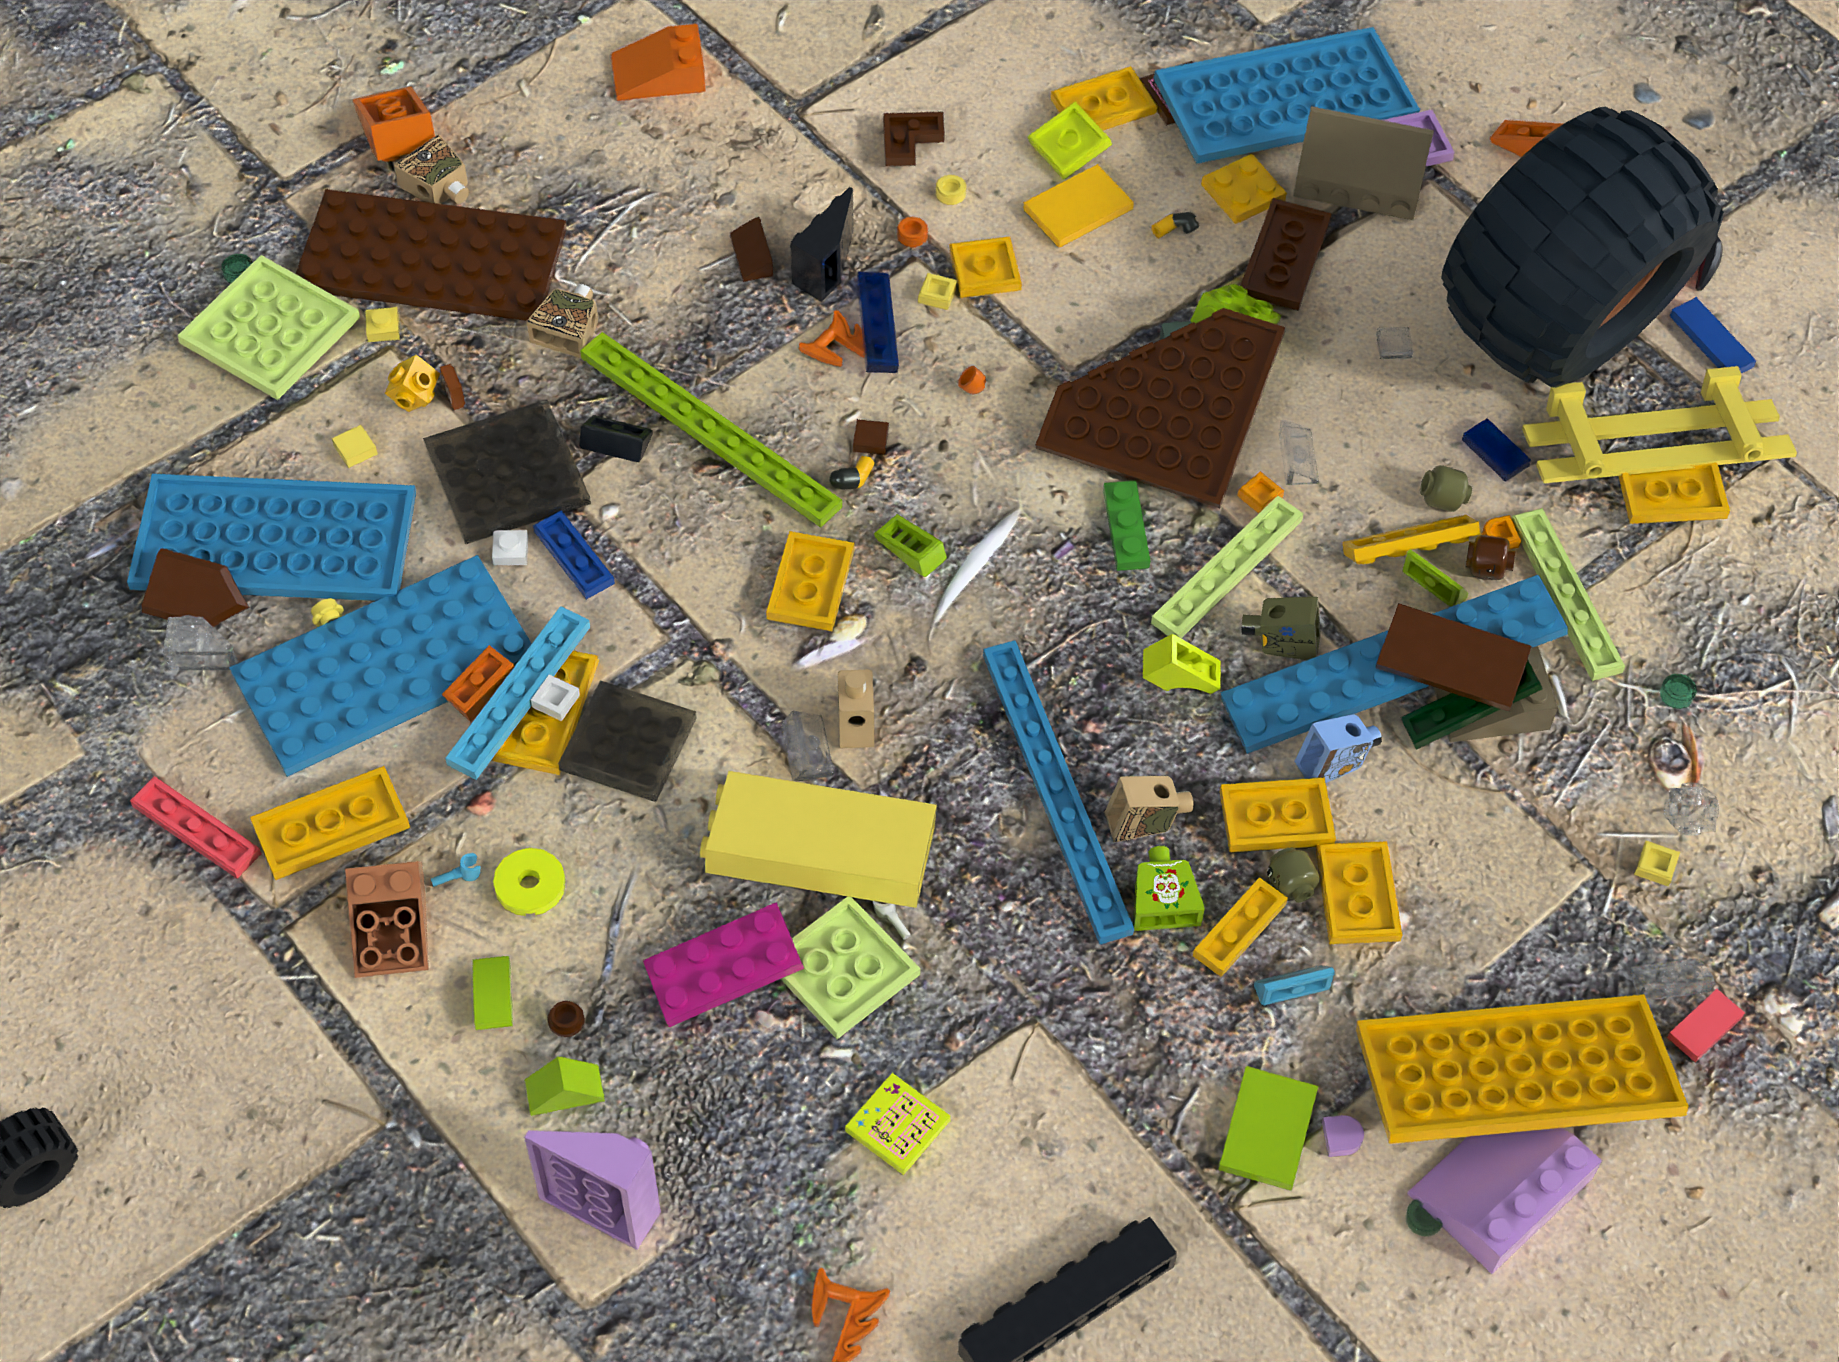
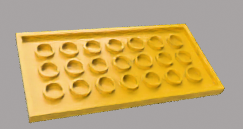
(1519, 1069)

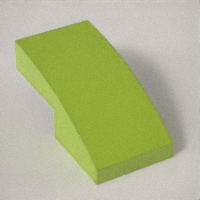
(492, 993)

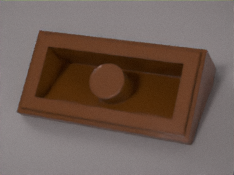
(752, 251)

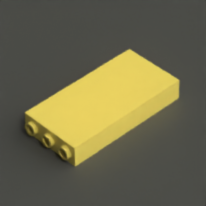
(819, 838)

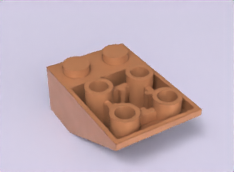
(387, 918)

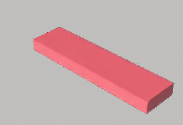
(195, 827)

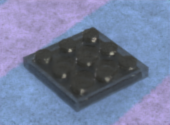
(627, 741)

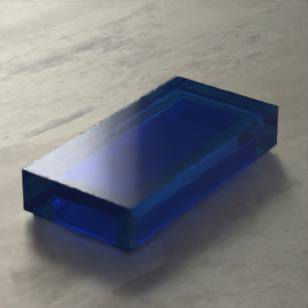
(1496, 449)

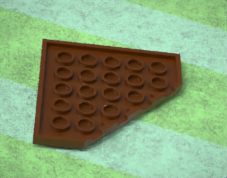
(1170, 408)

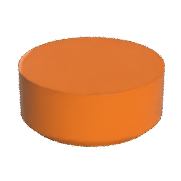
(912, 232)

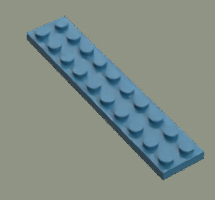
(1348, 679)

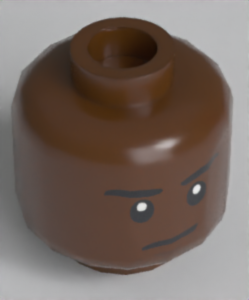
(1490, 557)

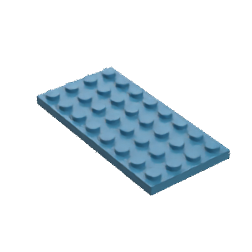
(1267, 93)
(281, 533)
(376, 664)

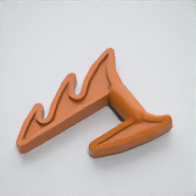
(837, 331)
(862, 1306)

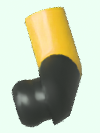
(1173, 221)
(852, 477)

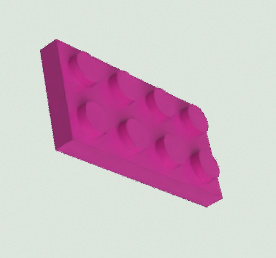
(723, 964)

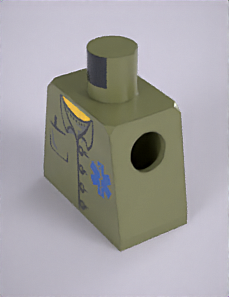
(1287, 627)

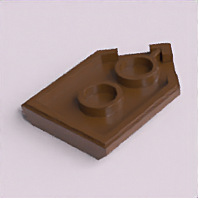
(191, 587)

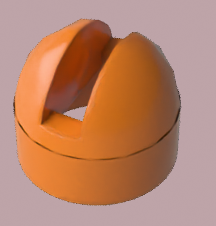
(972, 380)

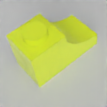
(1179, 664)

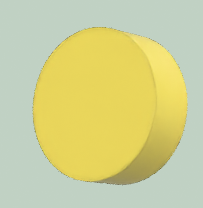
(950, 189)

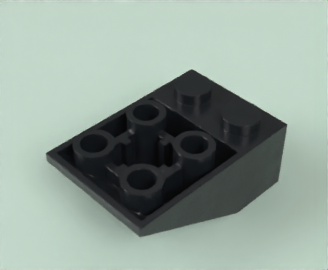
(823, 247)

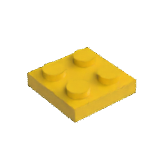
(1243, 188)

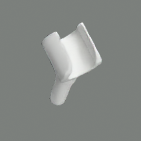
(888, 911)

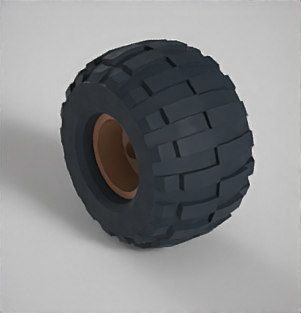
(1581, 245)

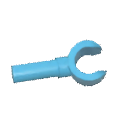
(463, 871)

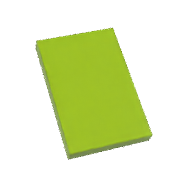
(1268, 1128)

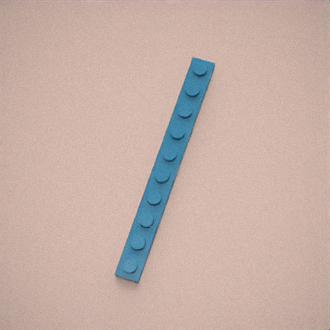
(1058, 793)

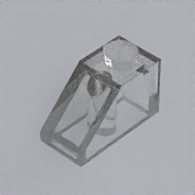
(196, 645)

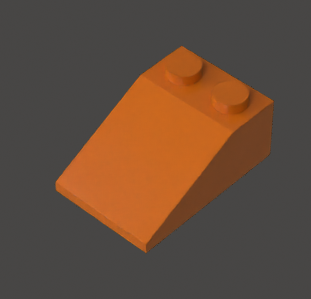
(660, 64)
(394, 122)

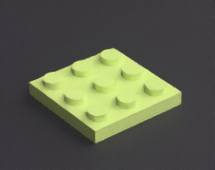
(848, 967)

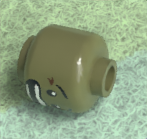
(1293, 874)

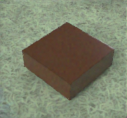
(870, 437)

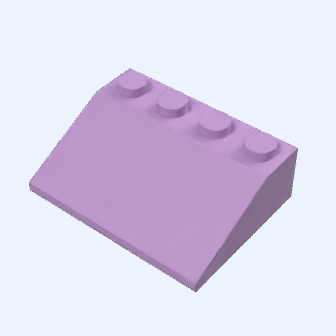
(597, 1180)
(1505, 1188)

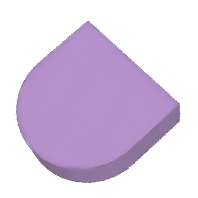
(1342, 1135)

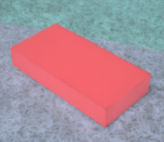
(1706, 1025)

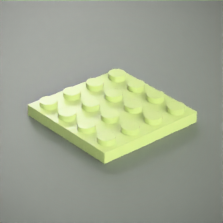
(269, 327)

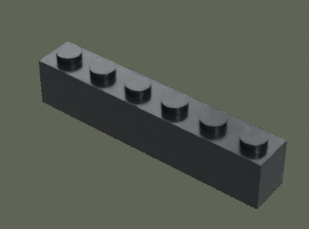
(1072, 1298)

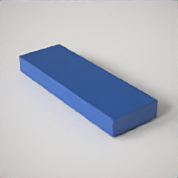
(1711, 336)
(573, 554)

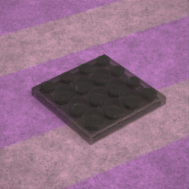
(506, 471)

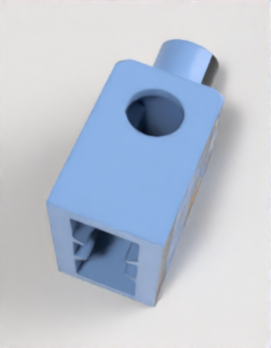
(1336, 747)

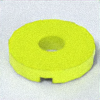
(524, 864)

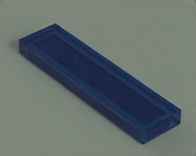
(877, 322)

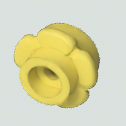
(326, 611)

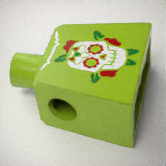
(1166, 893)

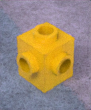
(412, 383)

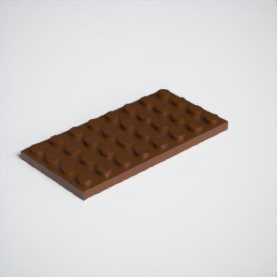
(432, 254)

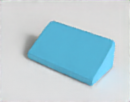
(1294, 984)

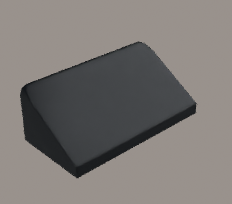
(614, 438)

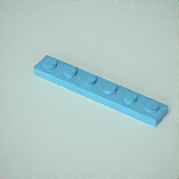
(514, 695)

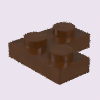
(905, 130)

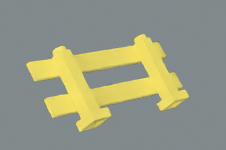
(1591, 463)

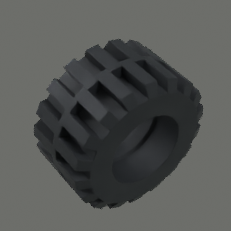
(33, 1155)

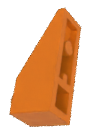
(1521, 135)

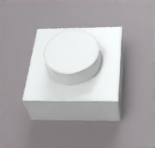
(510, 547)
(555, 697)

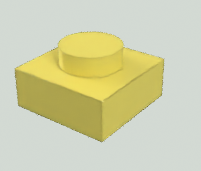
(382, 324)

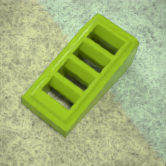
(924, 559)

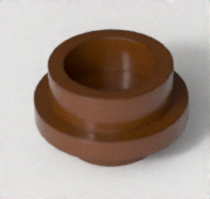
(566, 1019)

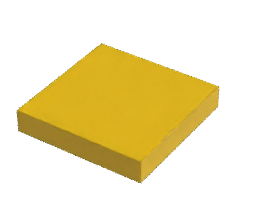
(985, 267)

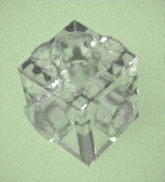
(1698, 816)

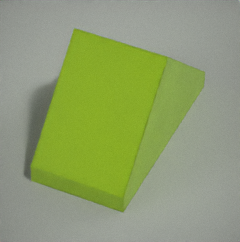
(563, 1085)

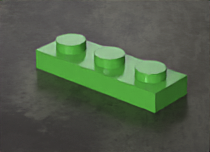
(1126, 525)

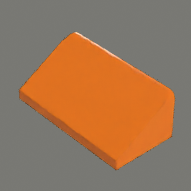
(478, 683)

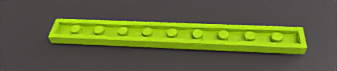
(712, 429)

